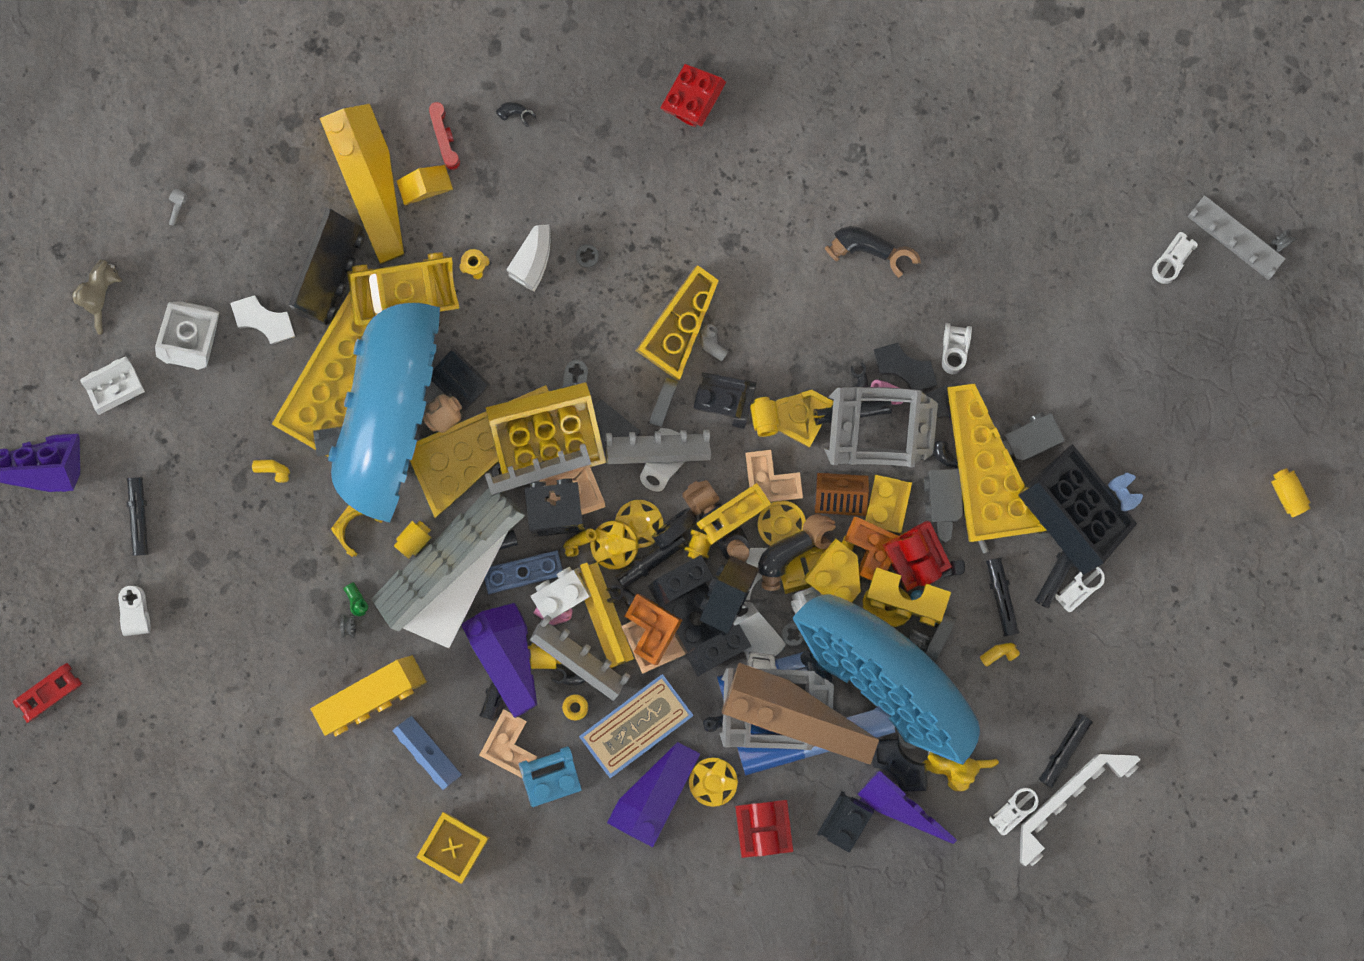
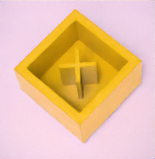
(452, 847)

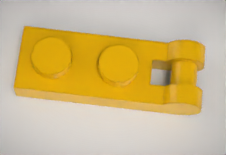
(735, 513)

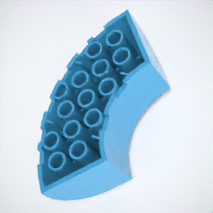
(384, 408)
(891, 675)

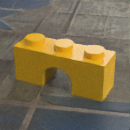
(885, 592)

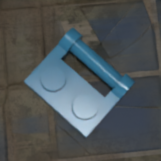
(552, 784)

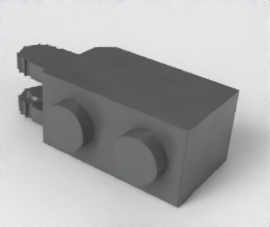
(1033, 438)
(944, 501)

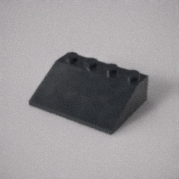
(326, 267)
(1078, 510)

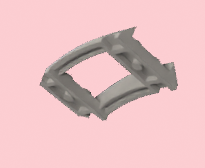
(846, 427)
(738, 733)

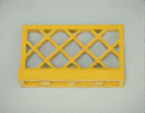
(605, 617)

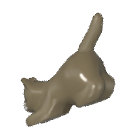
(92, 293)

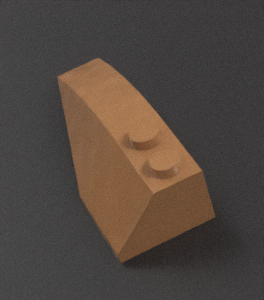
(793, 712)

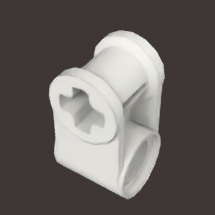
(955, 342)
(133, 617)

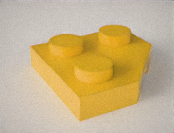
(797, 416)
(836, 572)

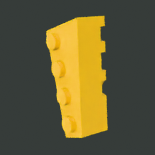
(676, 329)
(368, 695)

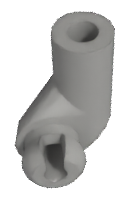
(710, 344)

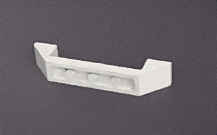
(1029, 845)

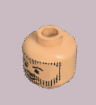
(442, 413)

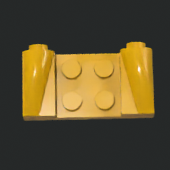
(416, 282)

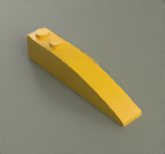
(368, 174)

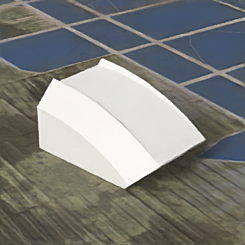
(531, 258)
(187, 334)

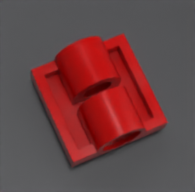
(693, 95)
(917, 556)
(764, 828)

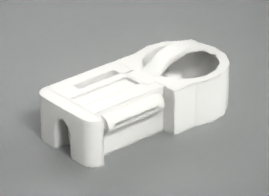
(1175, 256)
(1077, 591)
(1011, 813)

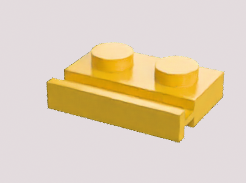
(888, 503)

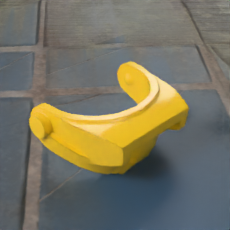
(340, 525)

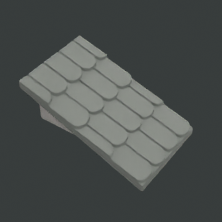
(444, 577)

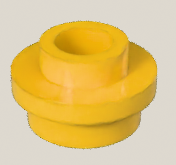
(567, 710)

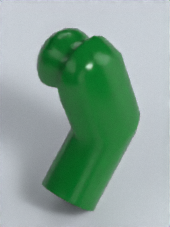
(358, 605)

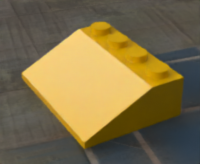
(544, 426)

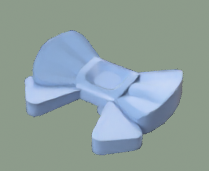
(1119, 485)

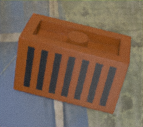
(842, 494)

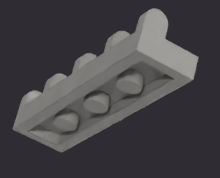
(1236, 237)
(658, 448)
(538, 471)
(578, 659)

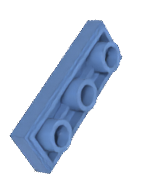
(539, 568)
(427, 752)

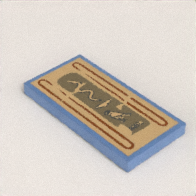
(636, 726)

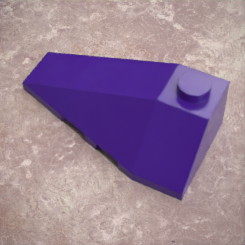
(43, 466)
(502, 648)
(651, 799)
(891, 801)

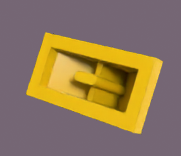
(424, 184)

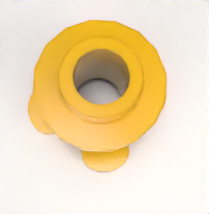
(477, 270)
(698, 545)

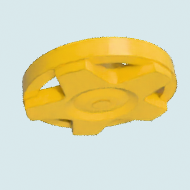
(640, 520)
(781, 523)
(614, 545)
(713, 782)

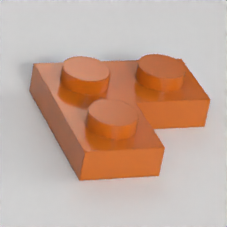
(870, 539)
(658, 625)

